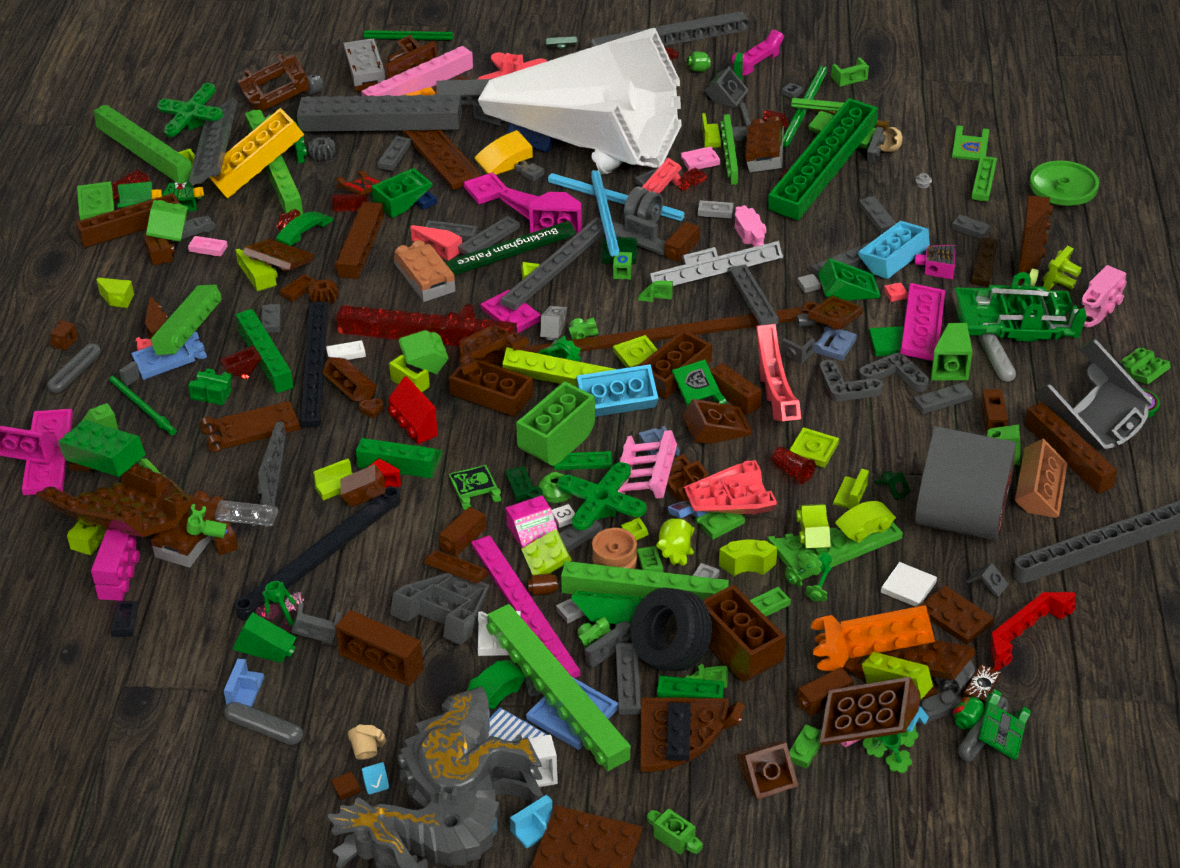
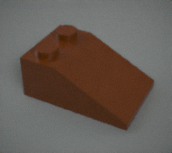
(715, 422)

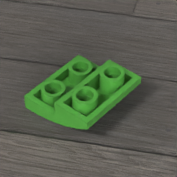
(1143, 365)

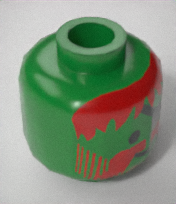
(968, 712)

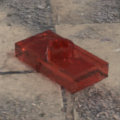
(347, 202)

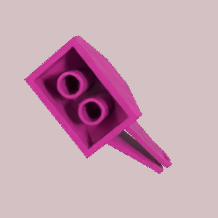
(546, 209)

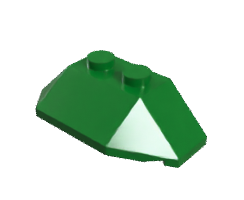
(611, 606)

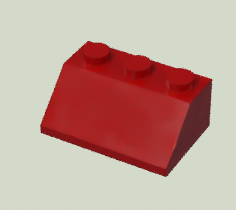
(413, 411)

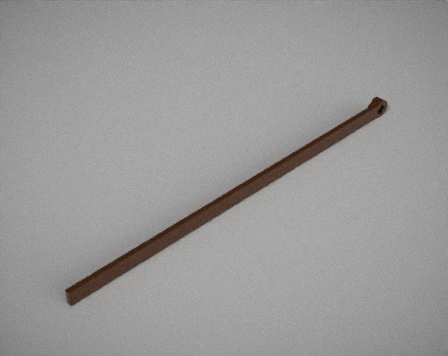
(668, 332)

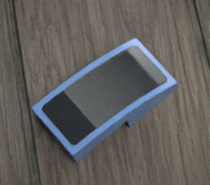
(683, 509)

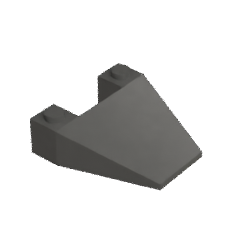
(444, 600)

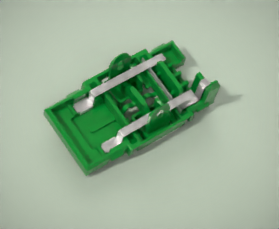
(992, 313)

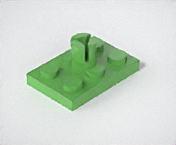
(95, 199)

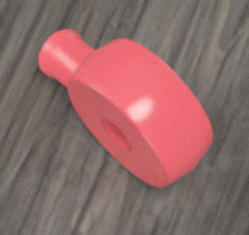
(143, 343)

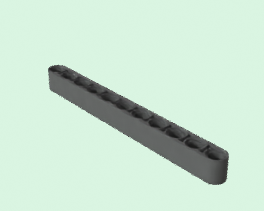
(689, 30)
(1097, 543)

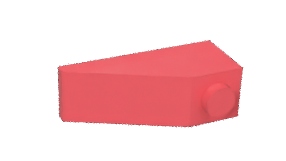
(442, 241)

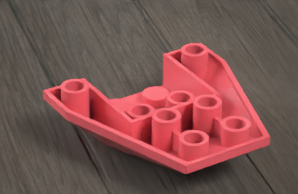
(732, 491)

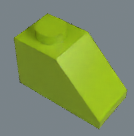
(115, 291)

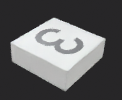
(563, 515)

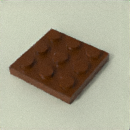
(278, 254)

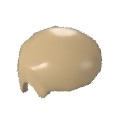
(892, 141)

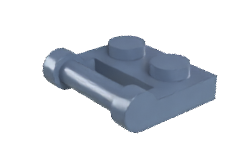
(838, 347)

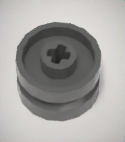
(644, 204)

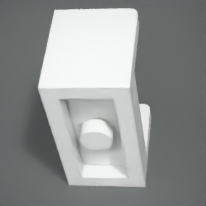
(547, 755)

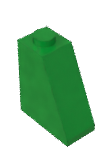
(264, 640)

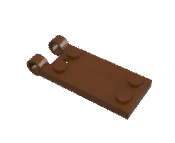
(248, 425)

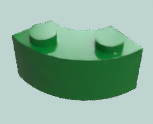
(499, 681)

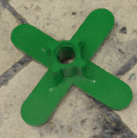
(190, 113)
(602, 499)

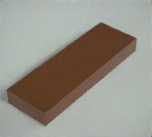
(456, 566)

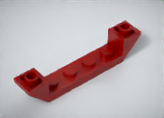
(1056, 603)

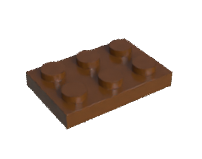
(835, 312)
(957, 615)

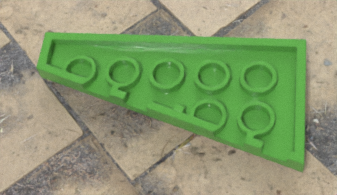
(840, 549)

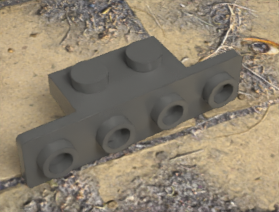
(643, 230)

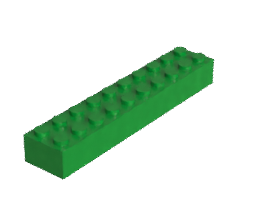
(822, 159)

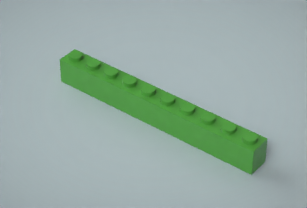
(143, 144)
(277, 171)
(558, 688)

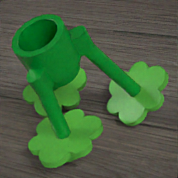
(812, 564)
(898, 760)

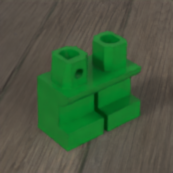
(211, 387)

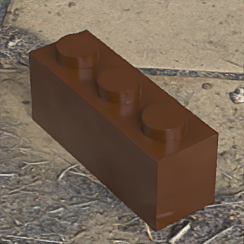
(349, 379)
(736, 388)

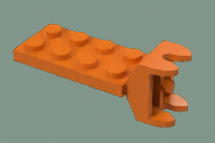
(870, 635)

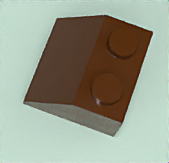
(768, 769)

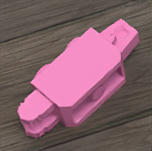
(749, 226)

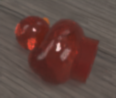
(285, 218)

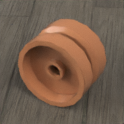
(615, 548)

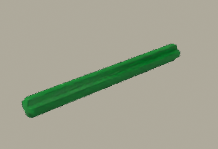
(417, 35)

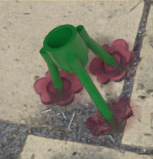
(275, 592)

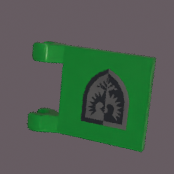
(697, 383)

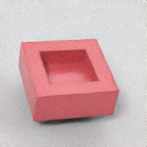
(895, 292)

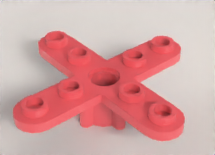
(509, 63)

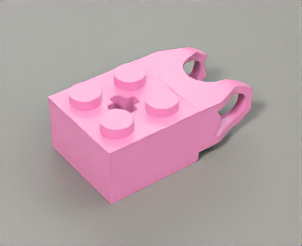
(1103, 294)

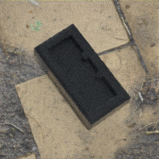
(124, 618)

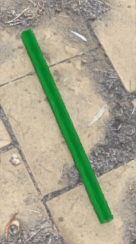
(800, 112)

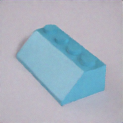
(895, 248)
(620, 389)

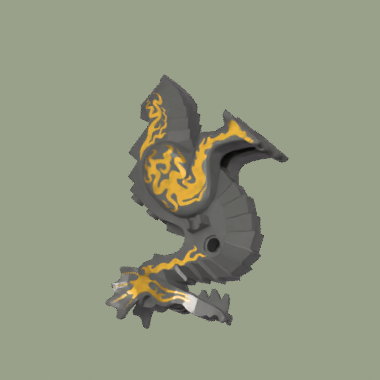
(454, 786)

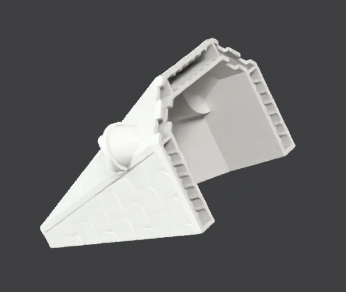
(599, 98)

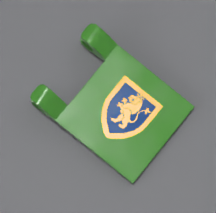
(970, 146)

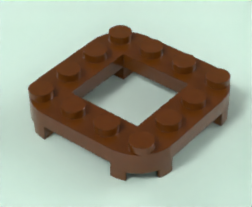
(288, 65)

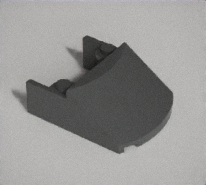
(1110, 410)

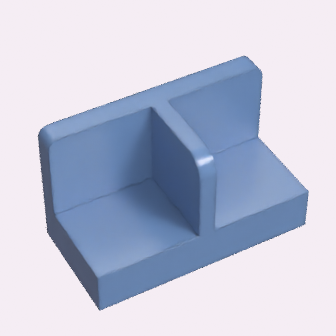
(243, 684)

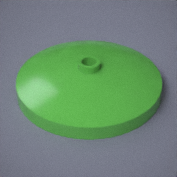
(1064, 182)

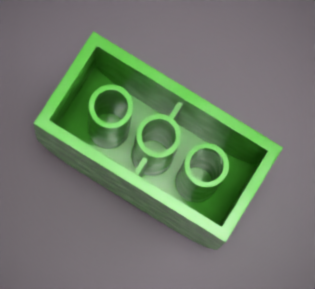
(557, 424)

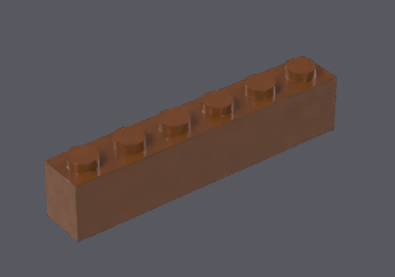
(118, 222)
(359, 240)
(1071, 447)

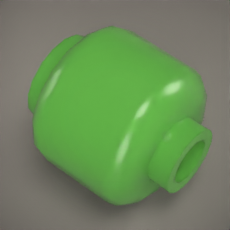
(698, 61)

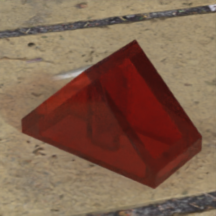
(241, 362)

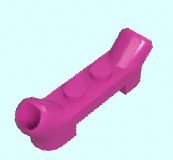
(769, 47)

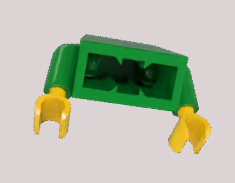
(184, 192)

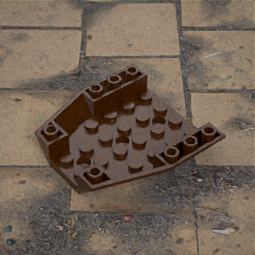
(137, 506)

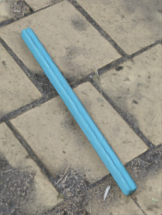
(610, 195)
(605, 213)

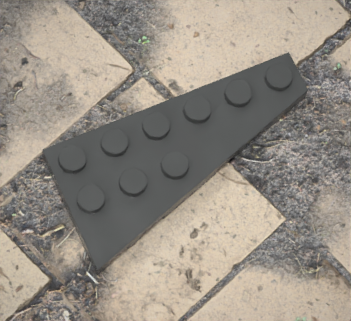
(271, 466)

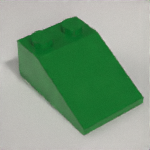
(400, 191)
(847, 281)

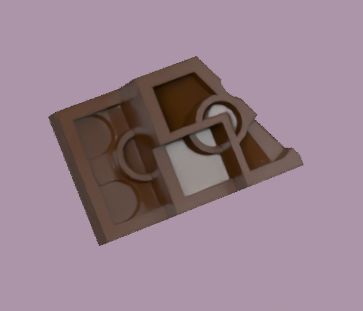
(684, 474)

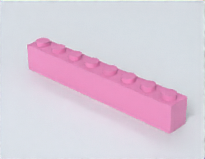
(425, 74)

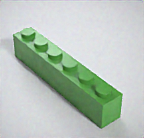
(186, 319)

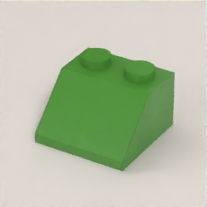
(167, 220)
(424, 351)

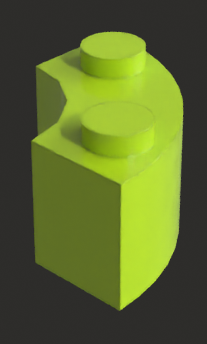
(865, 520)
(814, 525)
(748, 556)

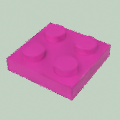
(484, 188)

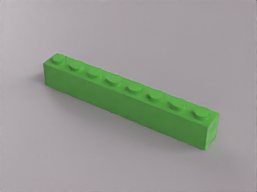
(633, 581)

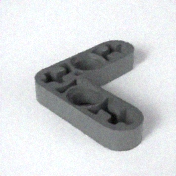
(897, 364)
(838, 390)

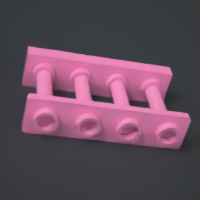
(659, 472)

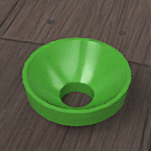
(551, 491)

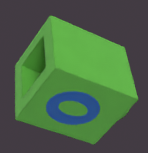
(622, 266)

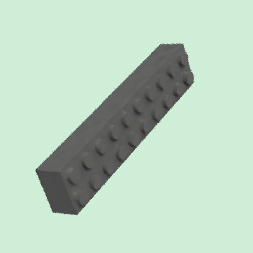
(380, 113)

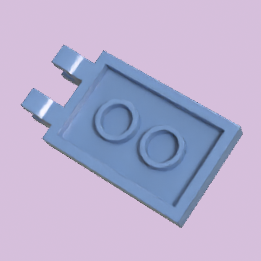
(152, 364)

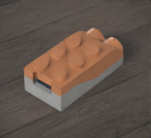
(424, 270)

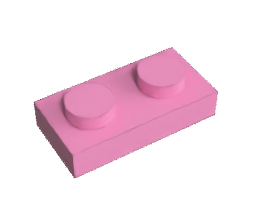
(207, 246)

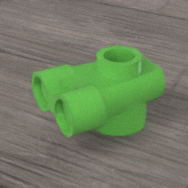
(581, 329)
(589, 634)

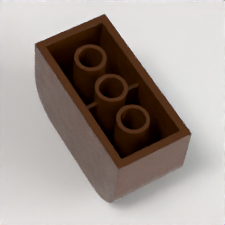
(743, 634)

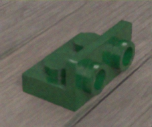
(625, 245)

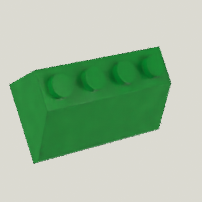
(407, 458)

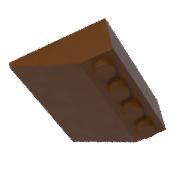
(1034, 233)
(869, 710)

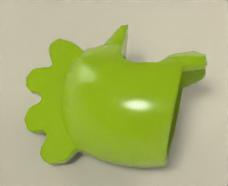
(675, 540)

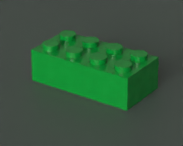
(101, 448)

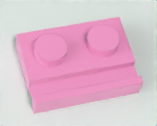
(700, 158)

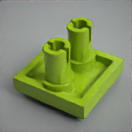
(1058, 267)

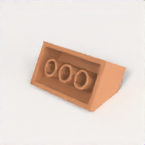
(1041, 480)

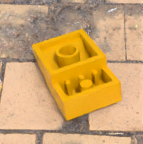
(504, 153)

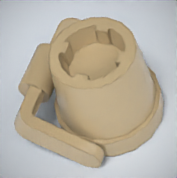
(365, 741)

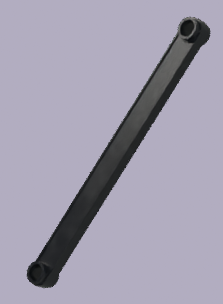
(322, 549)

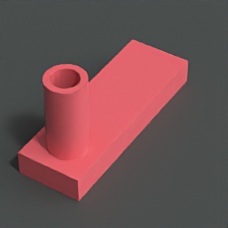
(666, 172)

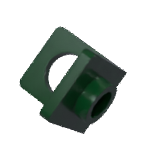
(892, 478)

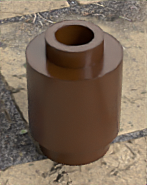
(542, 584)

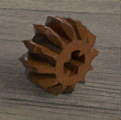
(323, 291)

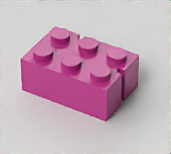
(115, 565)

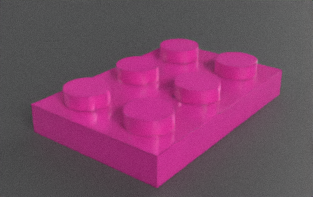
(524, 316)

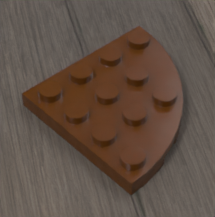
(705, 728)

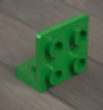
(134, 193)

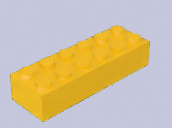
(256, 152)

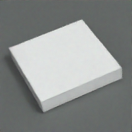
(908, 584)

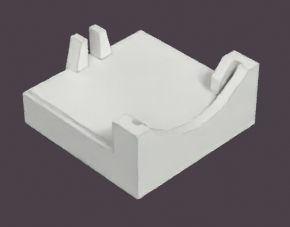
(488, 644)

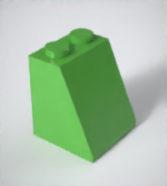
(953, 354)

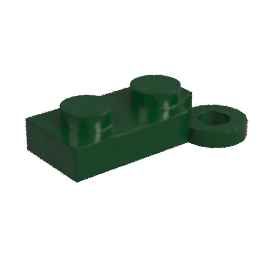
(521, 484)

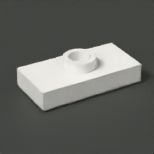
(347, 350)

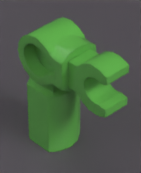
(196, 524)

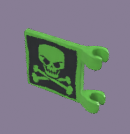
(474, 483)

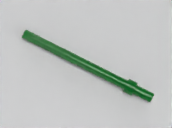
(161, 421)

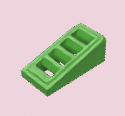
(649, 563)

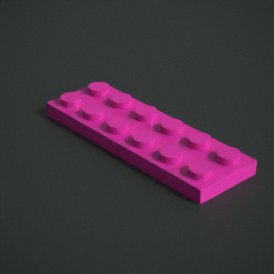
(922, 321)
(42, 475)

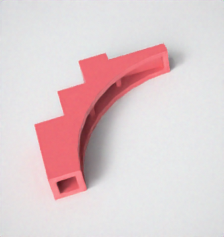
(784, 403)

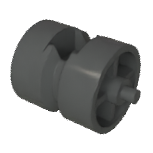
(959, 682)

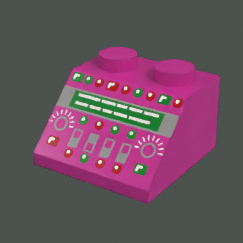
(530, 520)

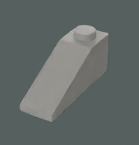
(552, 322)

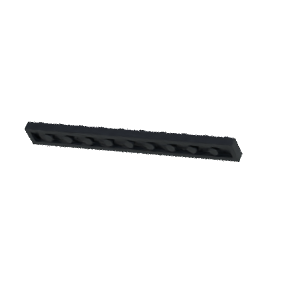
(314, 365)

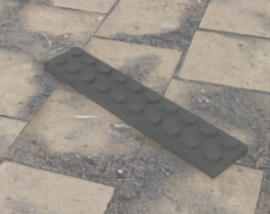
(213, 144)

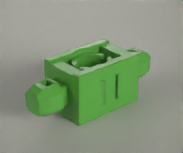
(674, 831)

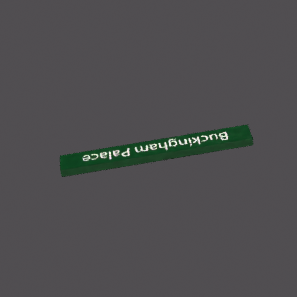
(511, 247)

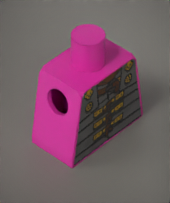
(938, 261)

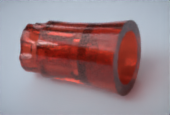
(794, 464)

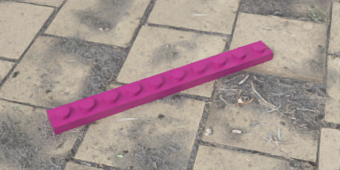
(521, 600)

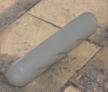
(997, 357)

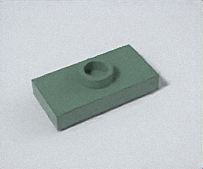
(561, 42)

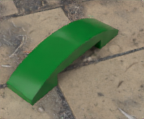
(292, 231)

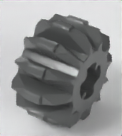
(321, 148)

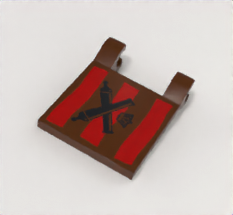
(360, 186)

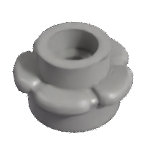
(923, 180)

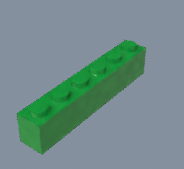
(271, 360)

